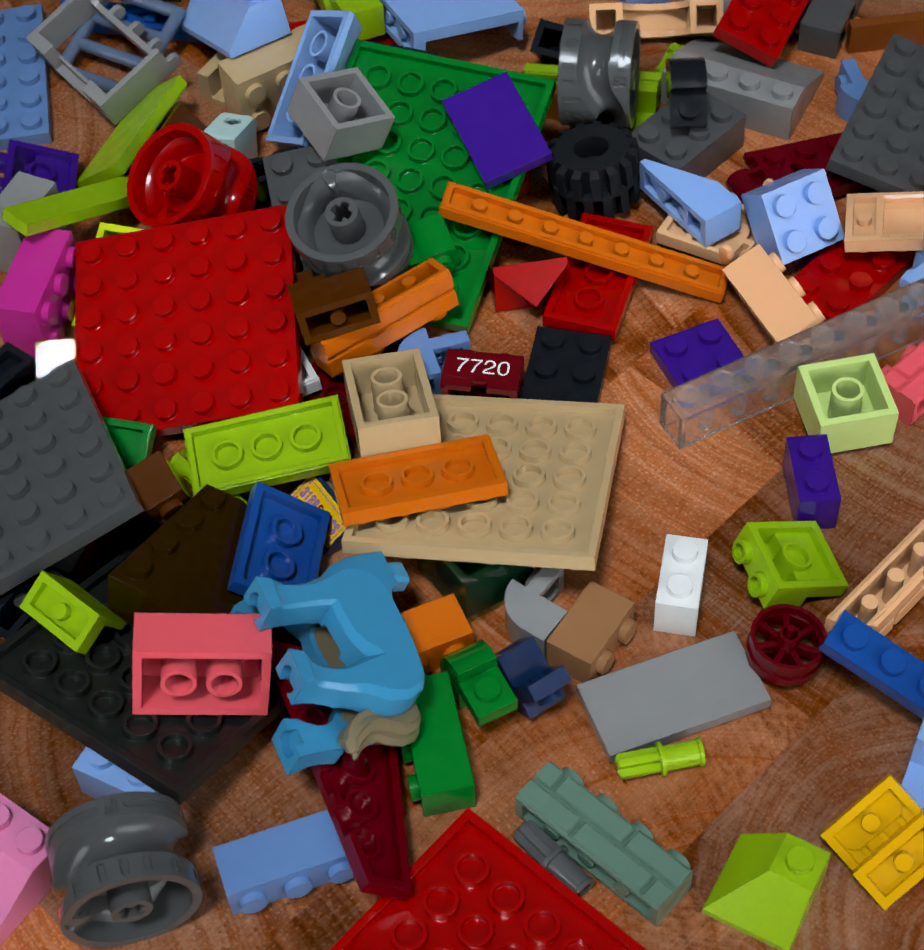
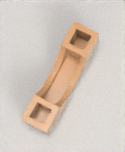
(659, 20)

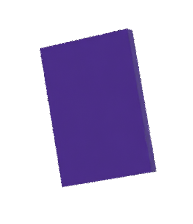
(497, 130)

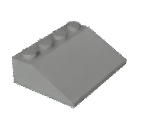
(767, 95)

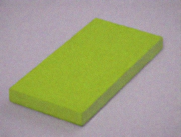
(132, 132)
(267, 446)

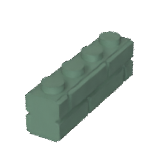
(606, 843)

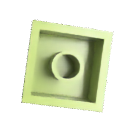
(846, 402)

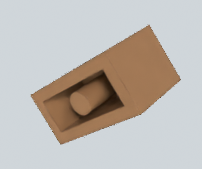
(591, 633)

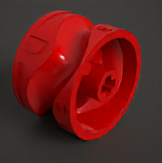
(188, 178)

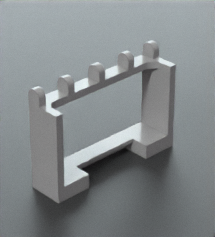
(133, 86)

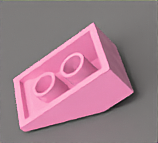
(23, 865)

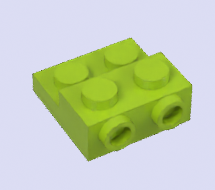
(787, 562)

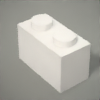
(680, 585)

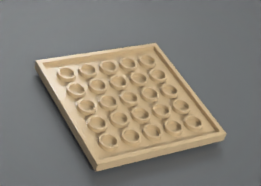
(558, 480)

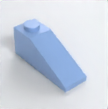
(692, 201)

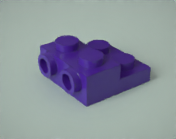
(39, 161)

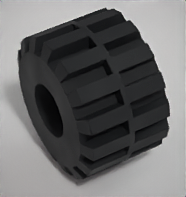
(594, 170)

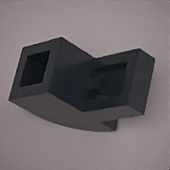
(687, 92)

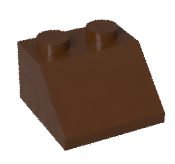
(159, 491)

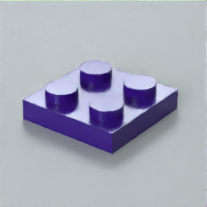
(694, 352)

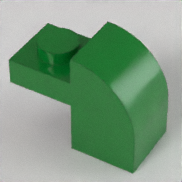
(479, 682)

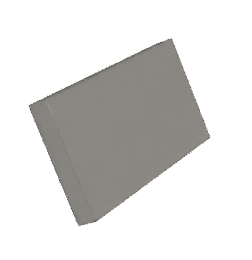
(673, 695)

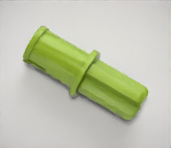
(660, 759)

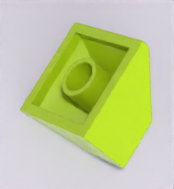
(768, 886)

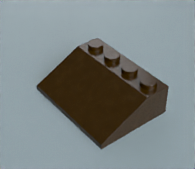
(183, 562)

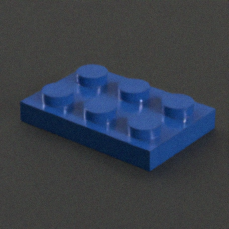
(278, 540)

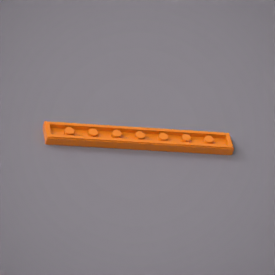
(583, 242)

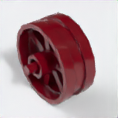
(796, 626)

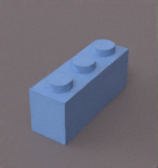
(281, 863)

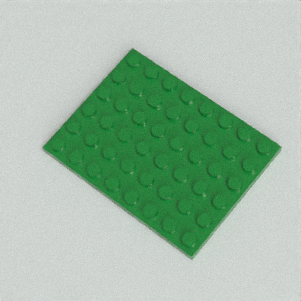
(427, 152)

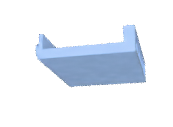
(420, 21)

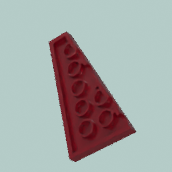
(361, 801)

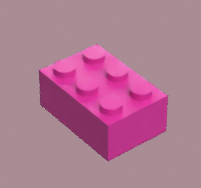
(39, 290)

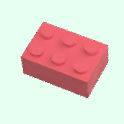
(200, 664)

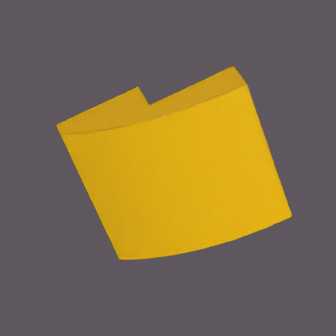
(881, 840)

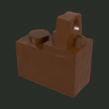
(332, 304)

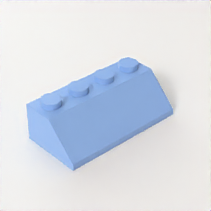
(235, 24)
(322, 49)

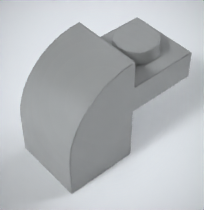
(531, 607)

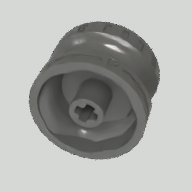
(598, 72)
(347, 221)
(122, 869)

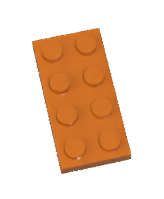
(417, 480)

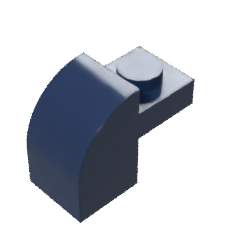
(531, 677)

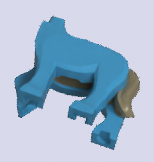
(351, 659)

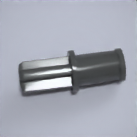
(553, 857)

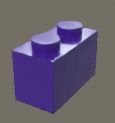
(811, 480)

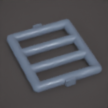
(80, 42)

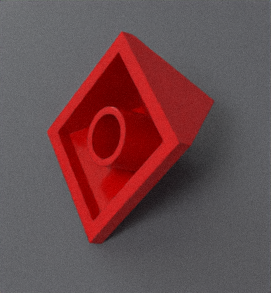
(523, 283)

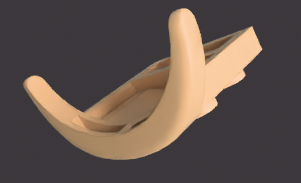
(884, 222)
(721, 252)

